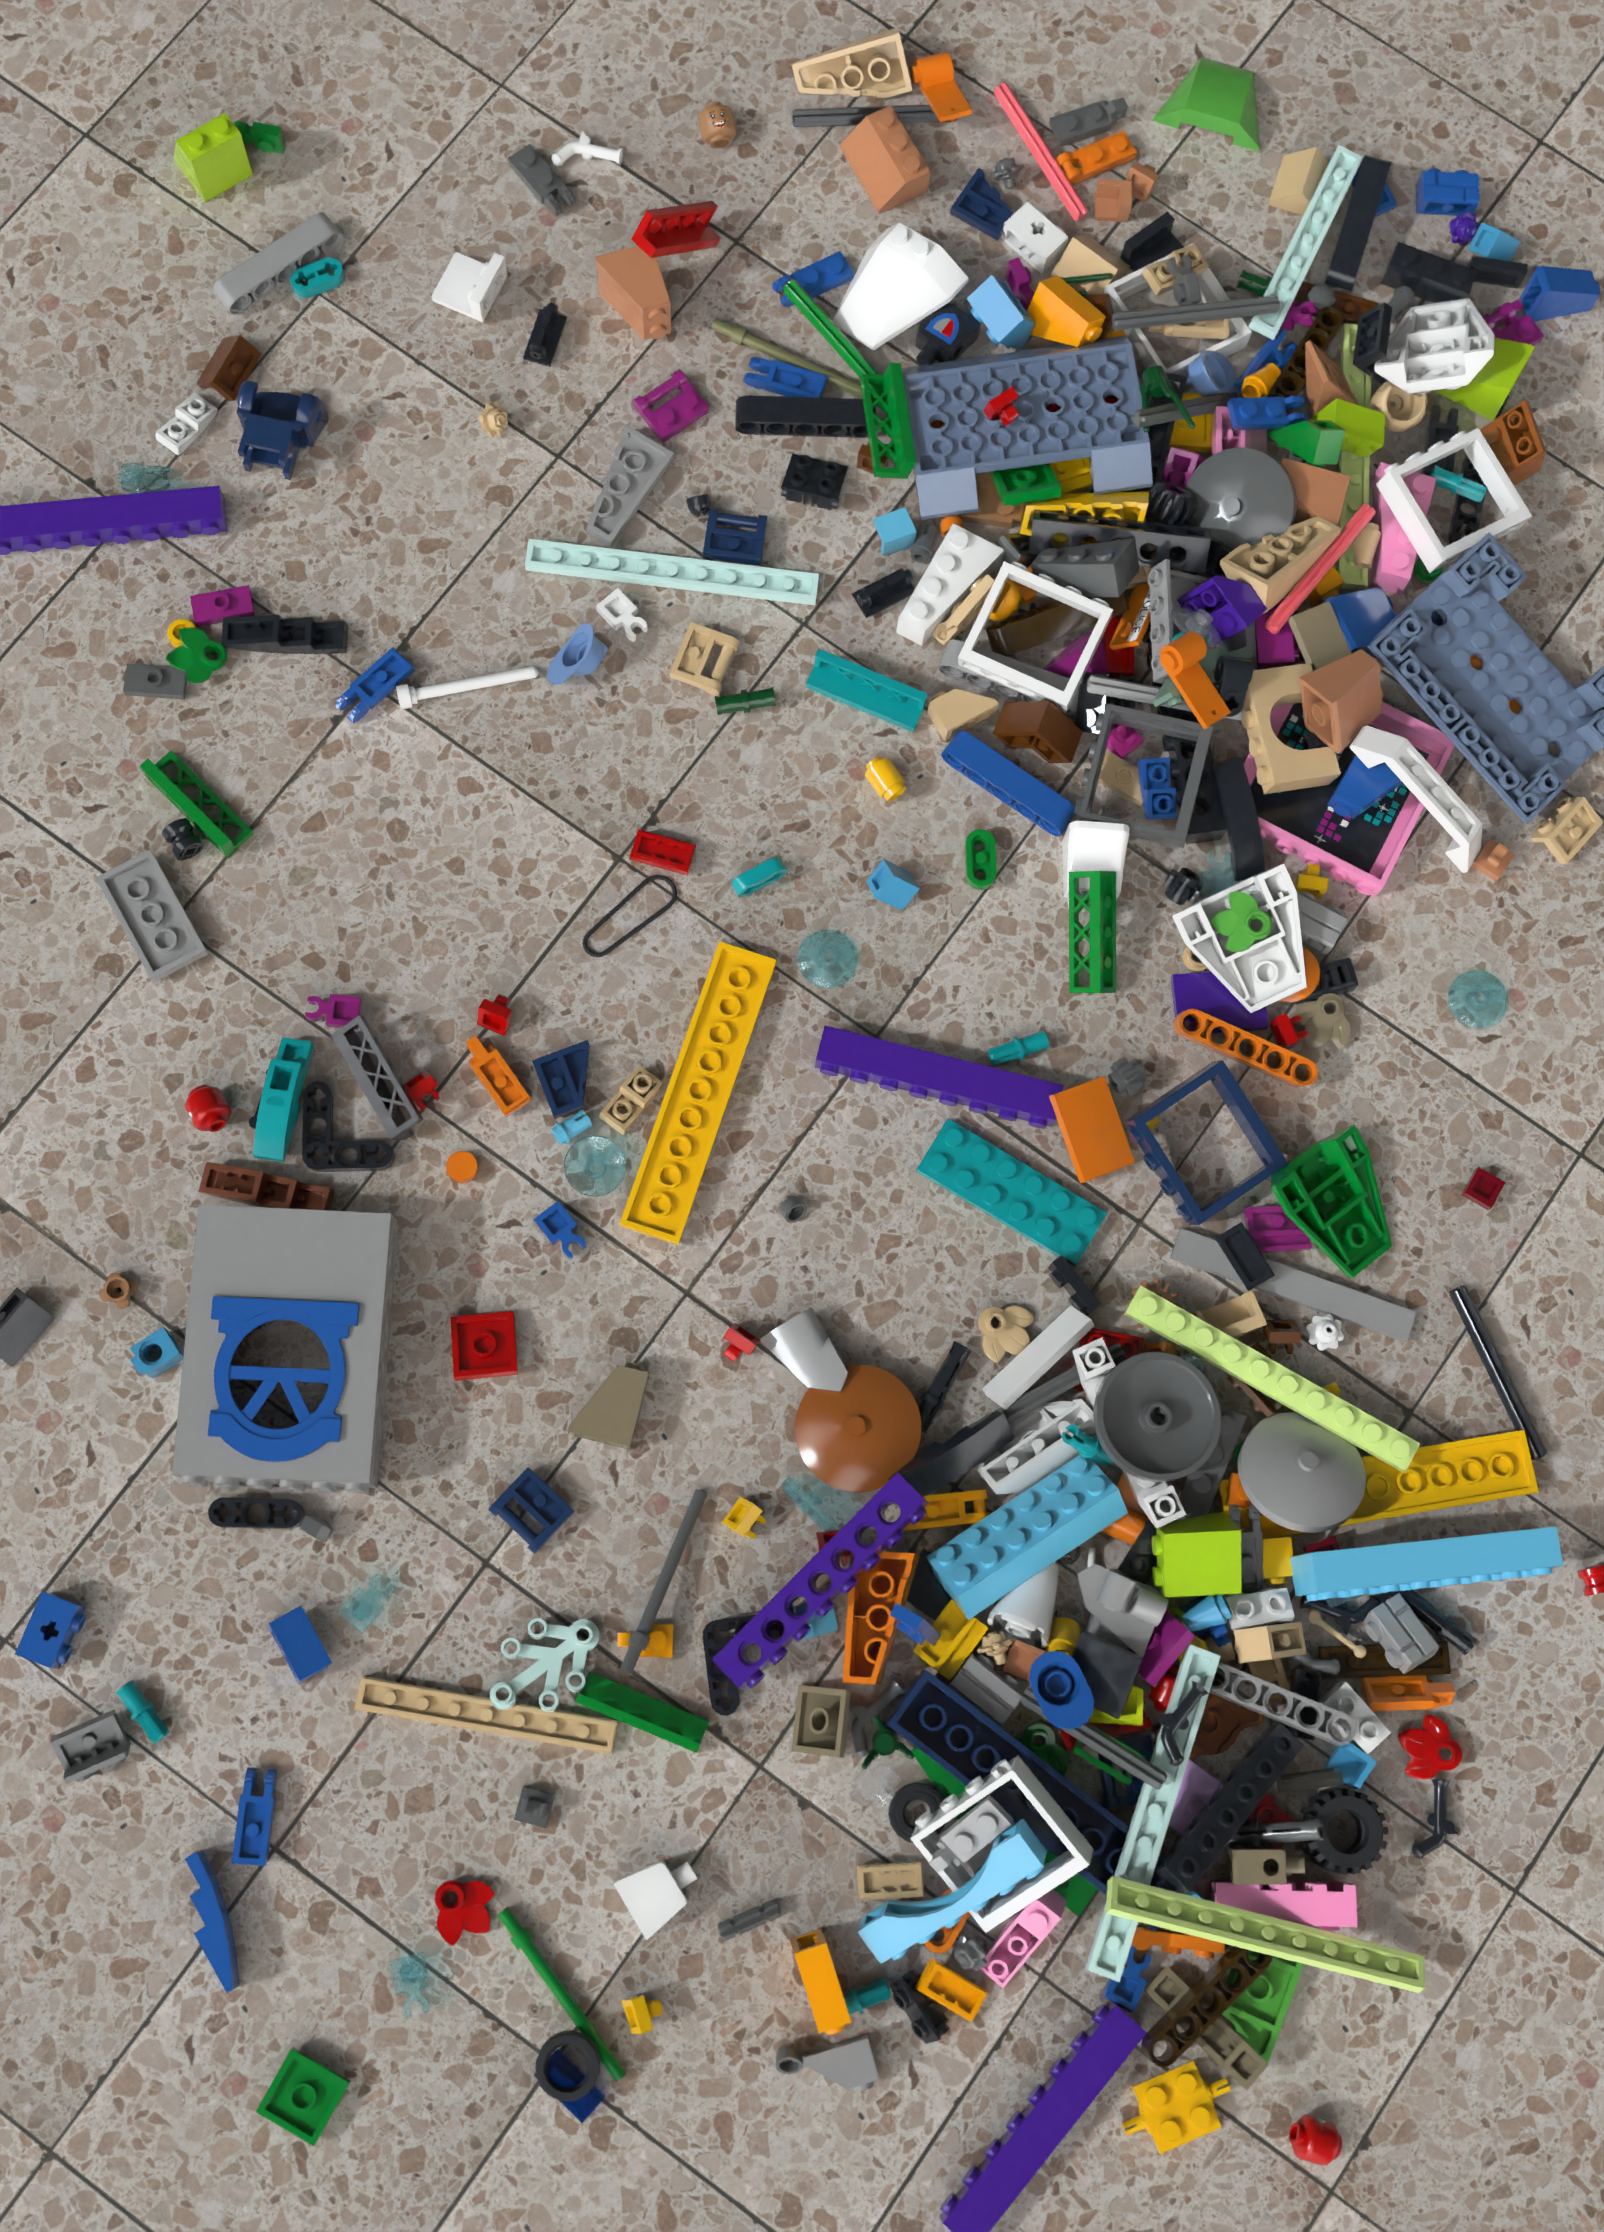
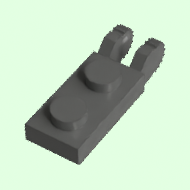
(540, 178)
(1250, 1549)

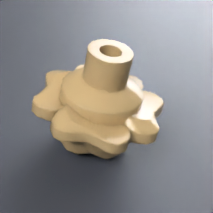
(493, 419)
(996, 1645)

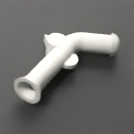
(587, 150)

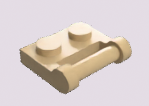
(695, 654)

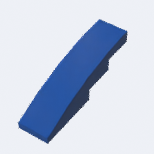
(217, 1935)

